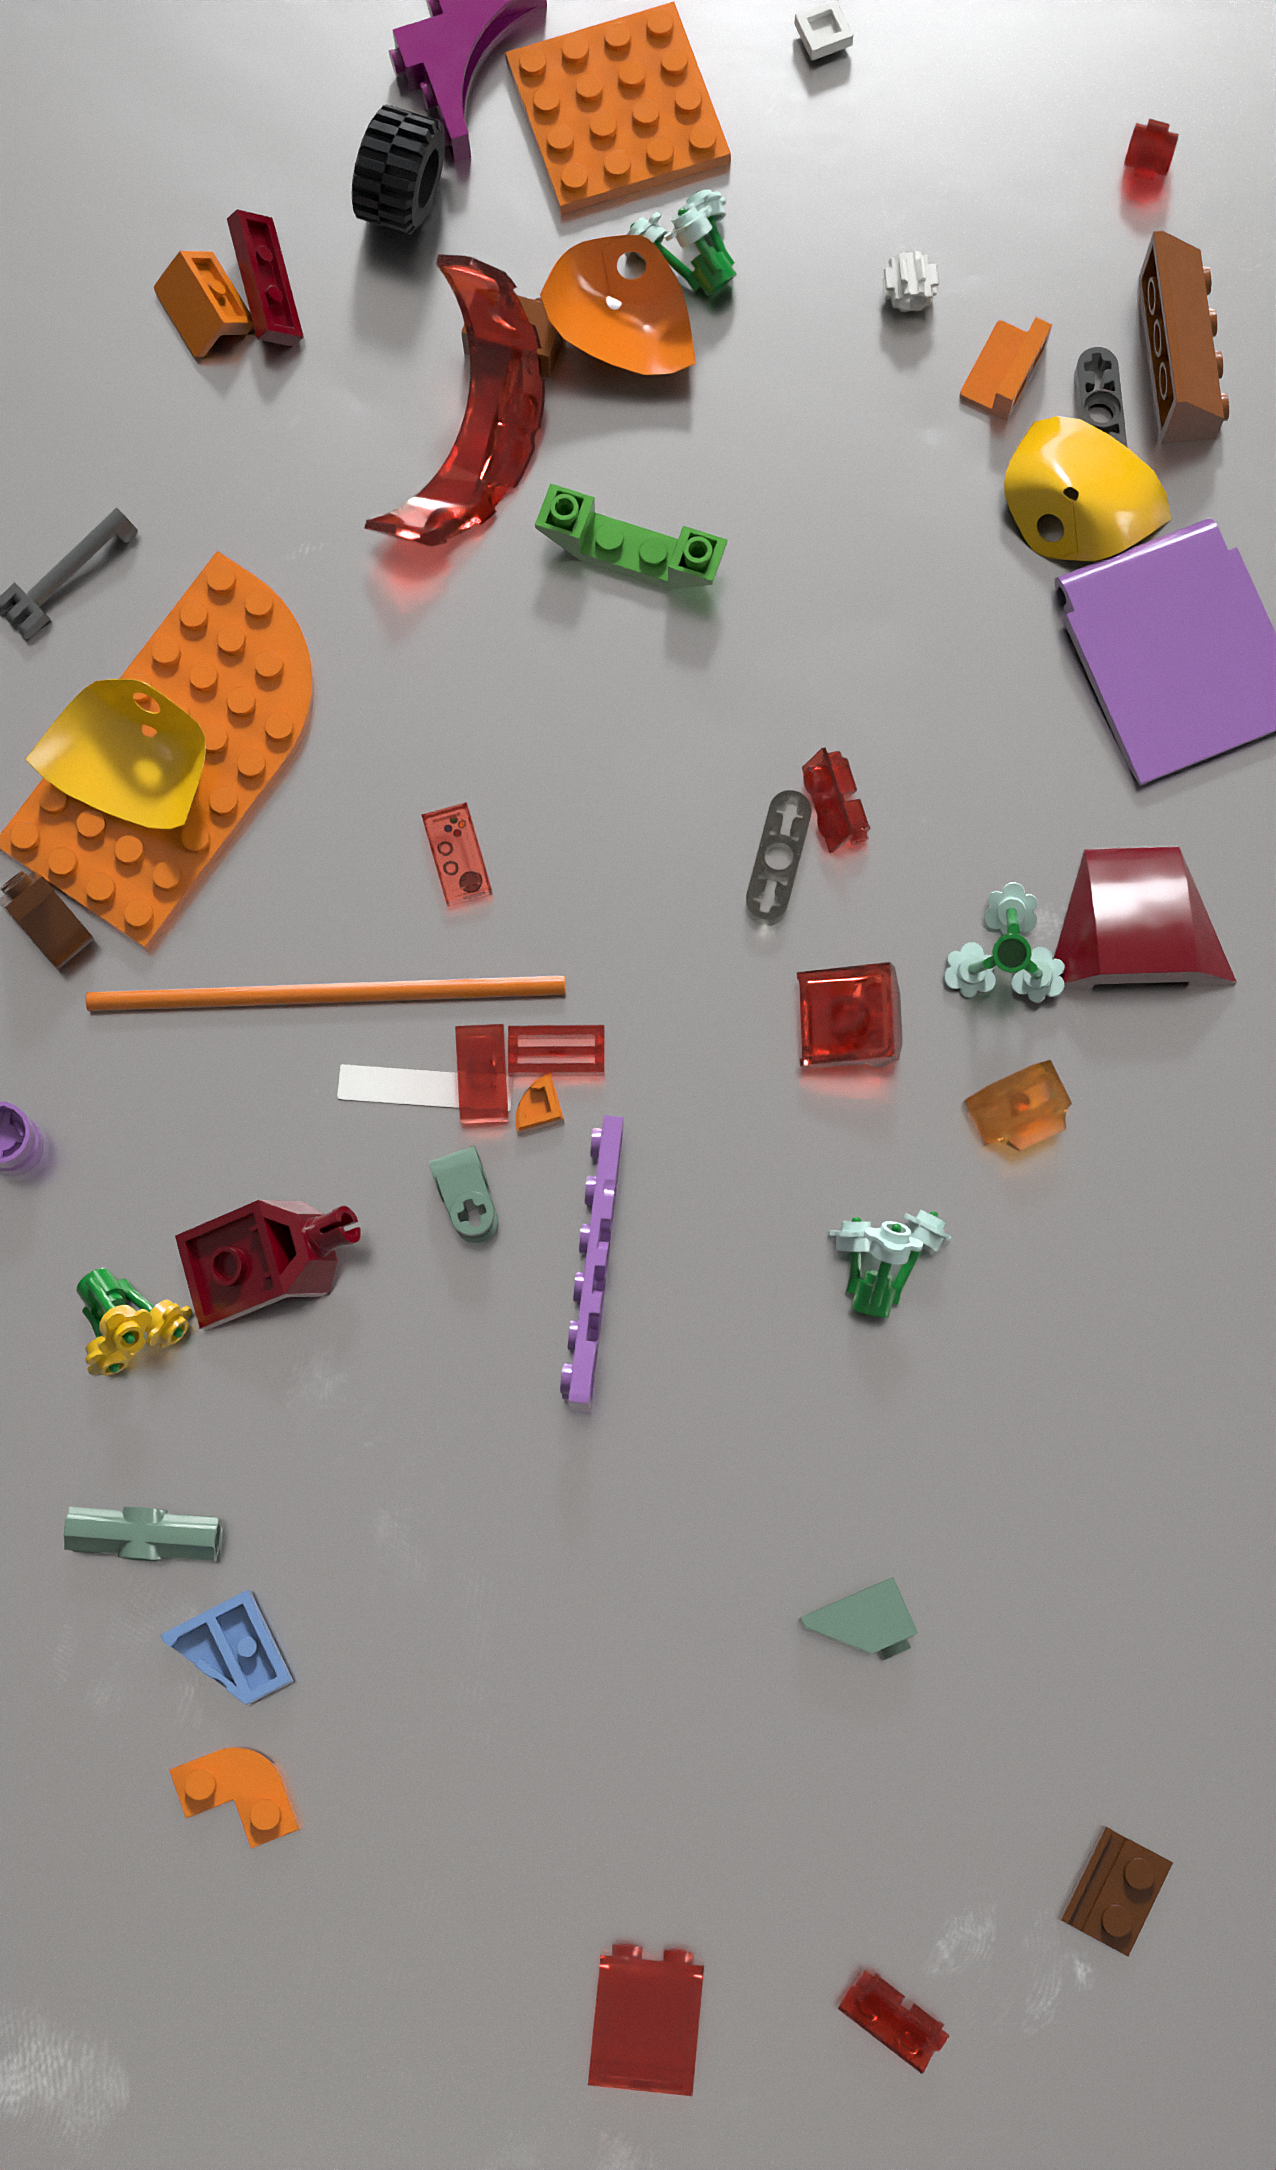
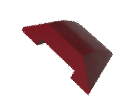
(1138, 922)

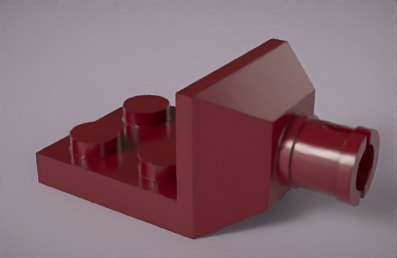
(262, 1257)

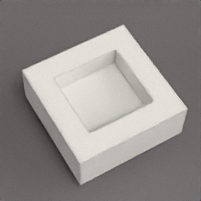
(823, 29)

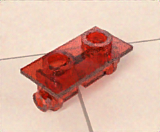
(827, 780)
(879, 2011)

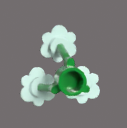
(1036, 970)

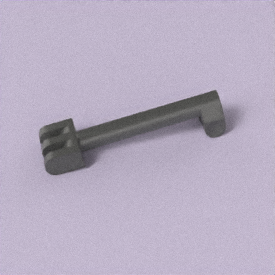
(29, 603)

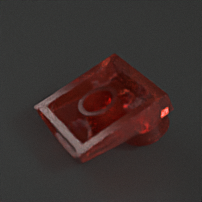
(850, 1016)

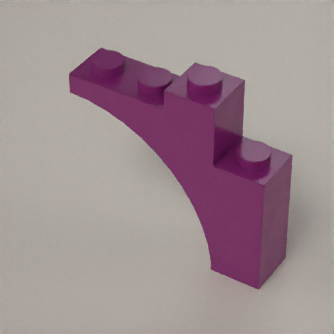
(444, 53)

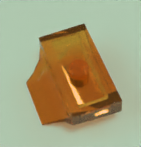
(1020, 1107)

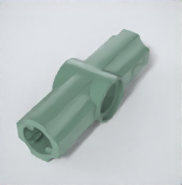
(142, 1534)

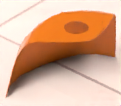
(649, 328)

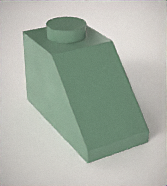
(866, 1621)

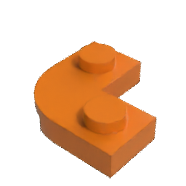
(242, 1777)

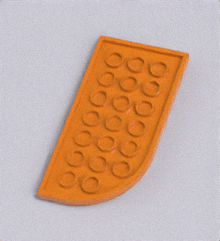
(248, 680)

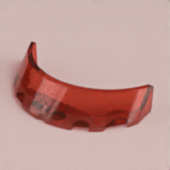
(499, 416)

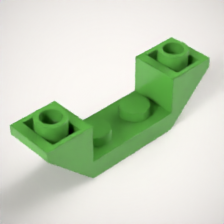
(626, 548)

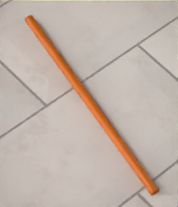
(325, 993)

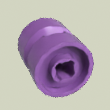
(19, 1141)

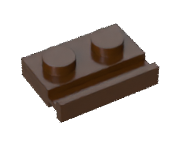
(1115, 1891)

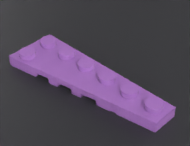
(590, 1285)

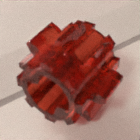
(1151, 149)

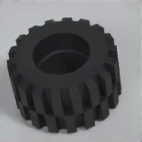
(398, 169)

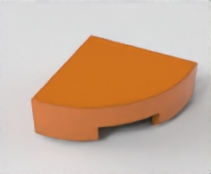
(538, 1107)

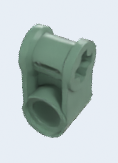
(464, 1189)

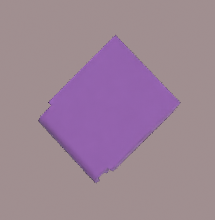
(1175, 648)

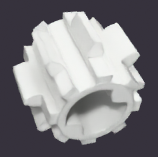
(910, 281)

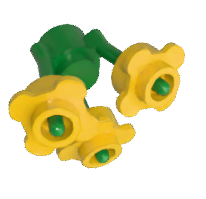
(119, 1327)

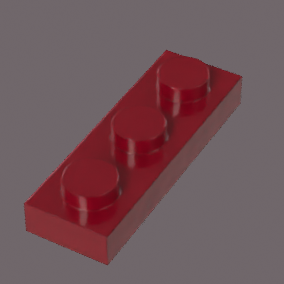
(265, 278)

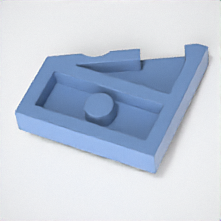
(233, 1648)

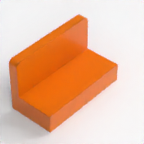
(202, 300)
(1005, 367)

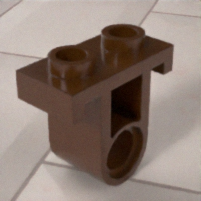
(44, 917)

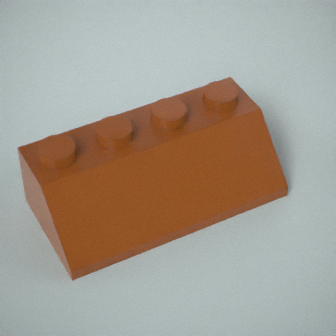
(1181, 341)

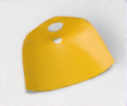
(1117, 491)
(108, 763)

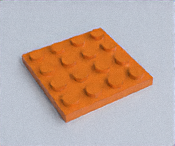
(617, 107)

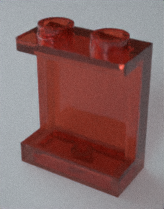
(646, 2020)

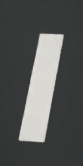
(402, 1086)

